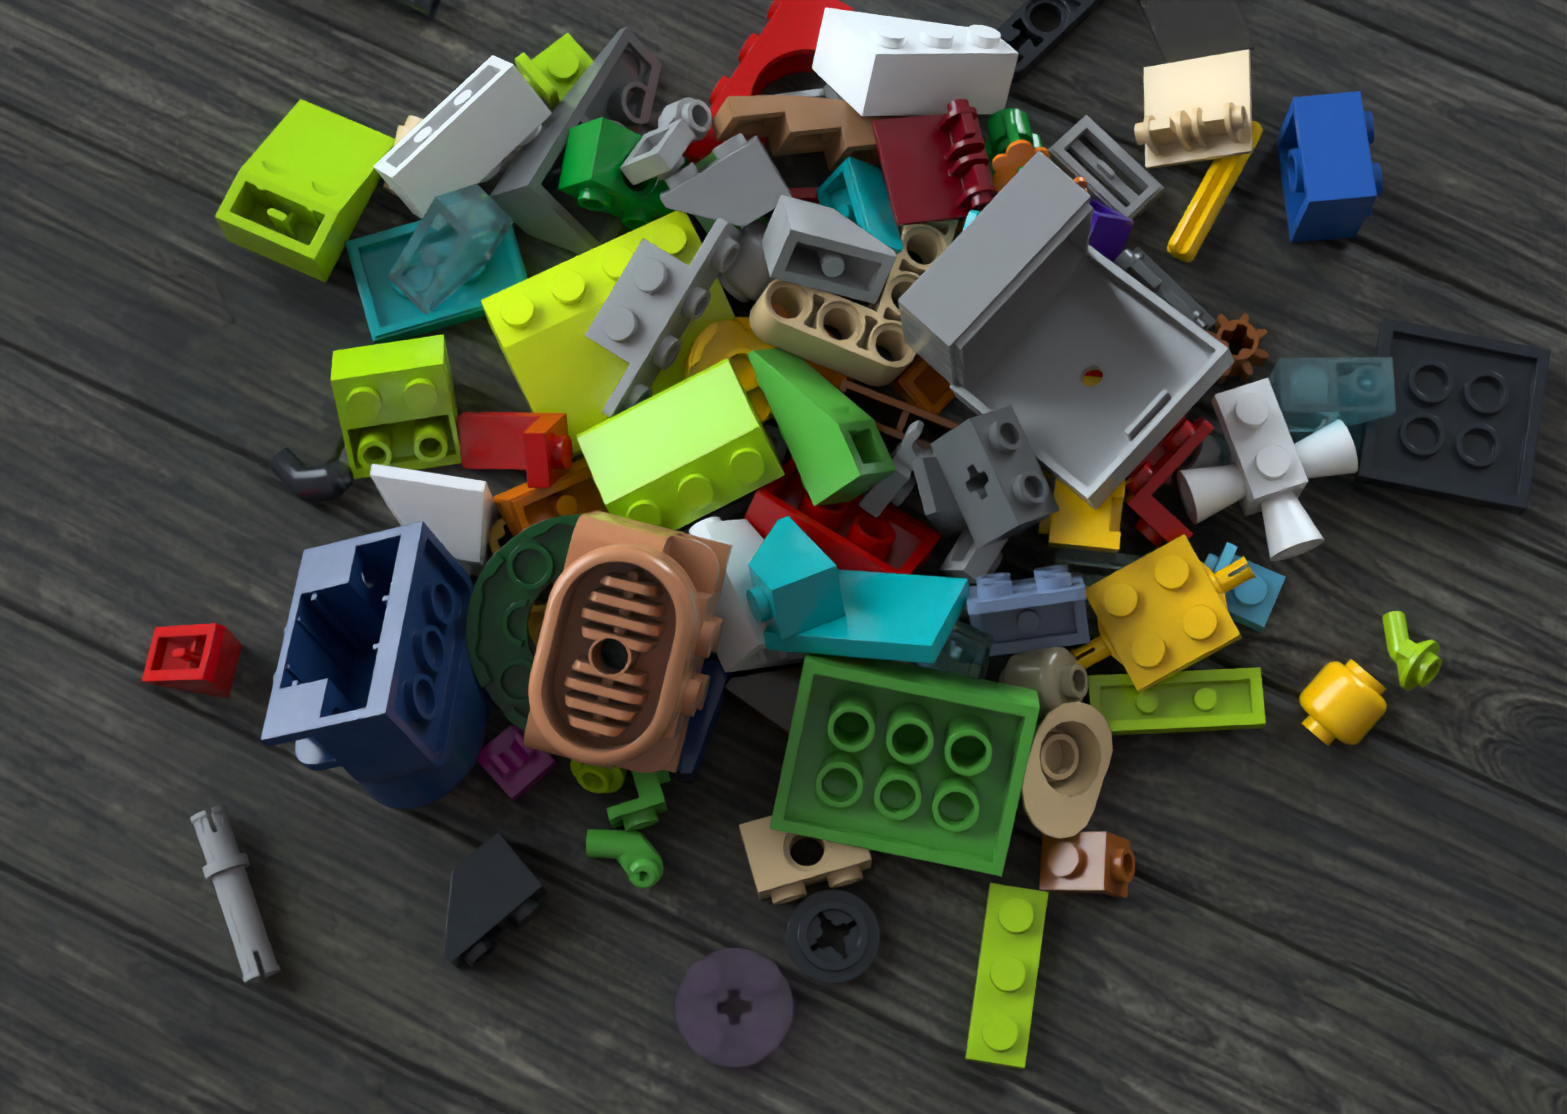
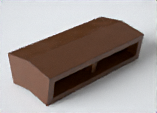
(898, 408)

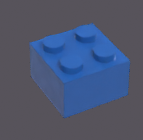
(1327, 166)

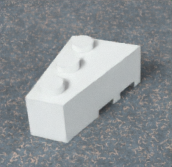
(912, 65)

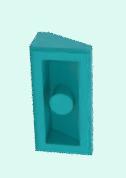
(861, 196)

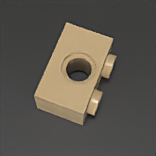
(784, 879)

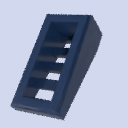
(704, 722)

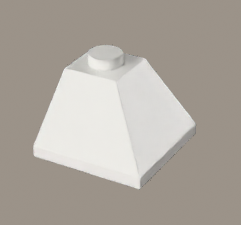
(451, 506)

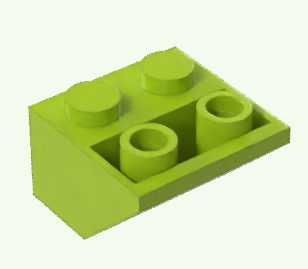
(396, 405)

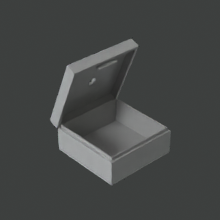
(1032, 308)

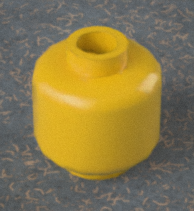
(1342, 703)

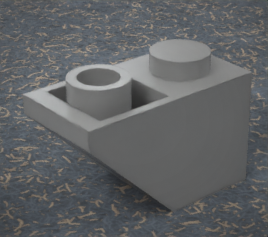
(733, 187)

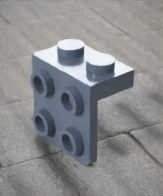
(1031, 610)

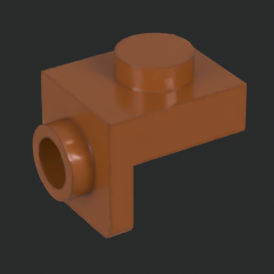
(1087, 864)

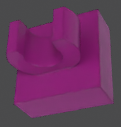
(513, 764)

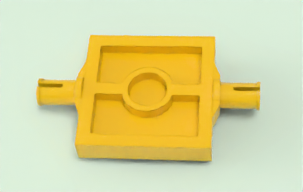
(1162, 613)

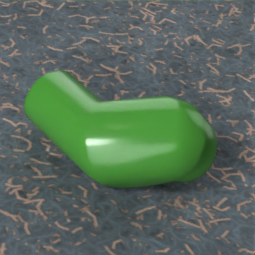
(632, 852)

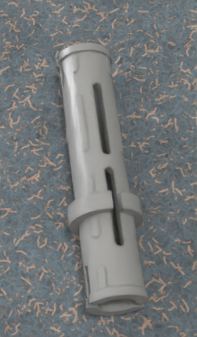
(235, 894)

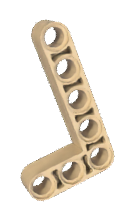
(859, 326)

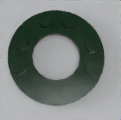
(502, 607)

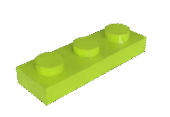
(1182, 702)
(1006, 976)

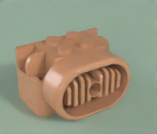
(660, 601)

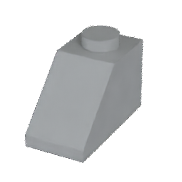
(825, 251)

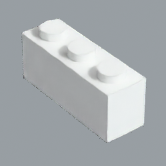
(465, 136)

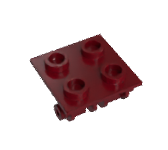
(935, 165)

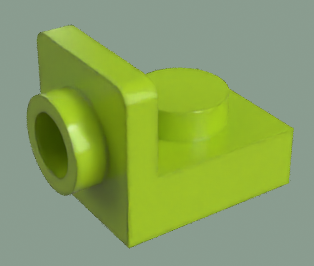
(554, 69)

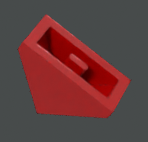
(193, 659)

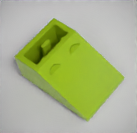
(304, 189)

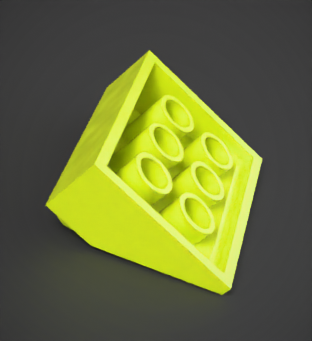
(547, 316)

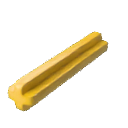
(1208, 202)

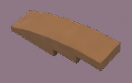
(801, 126)

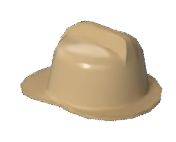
(1066, 769)

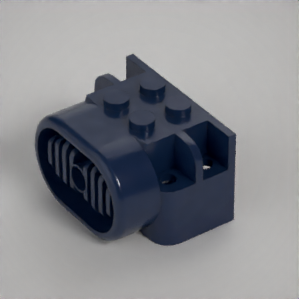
(381, 667)

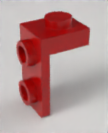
(517, 442)
(1155, 520)

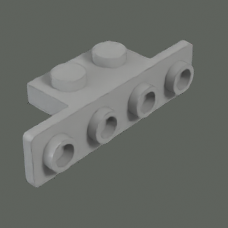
(653, 308)

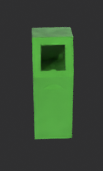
(825, 431)

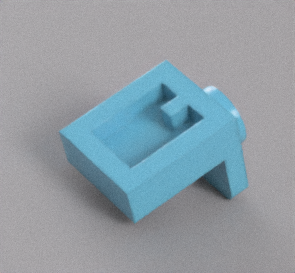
(1254, 599)

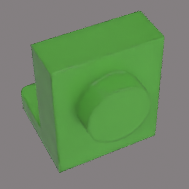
(641, 811)

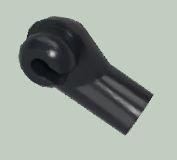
(311, 482)

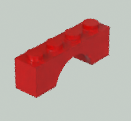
(781, 49)

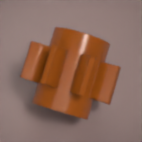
(1248, 340)

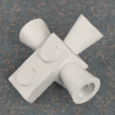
(1266, 468)

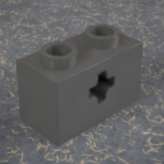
(994, 476)

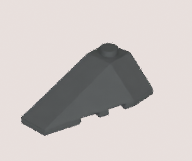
(615, 87)

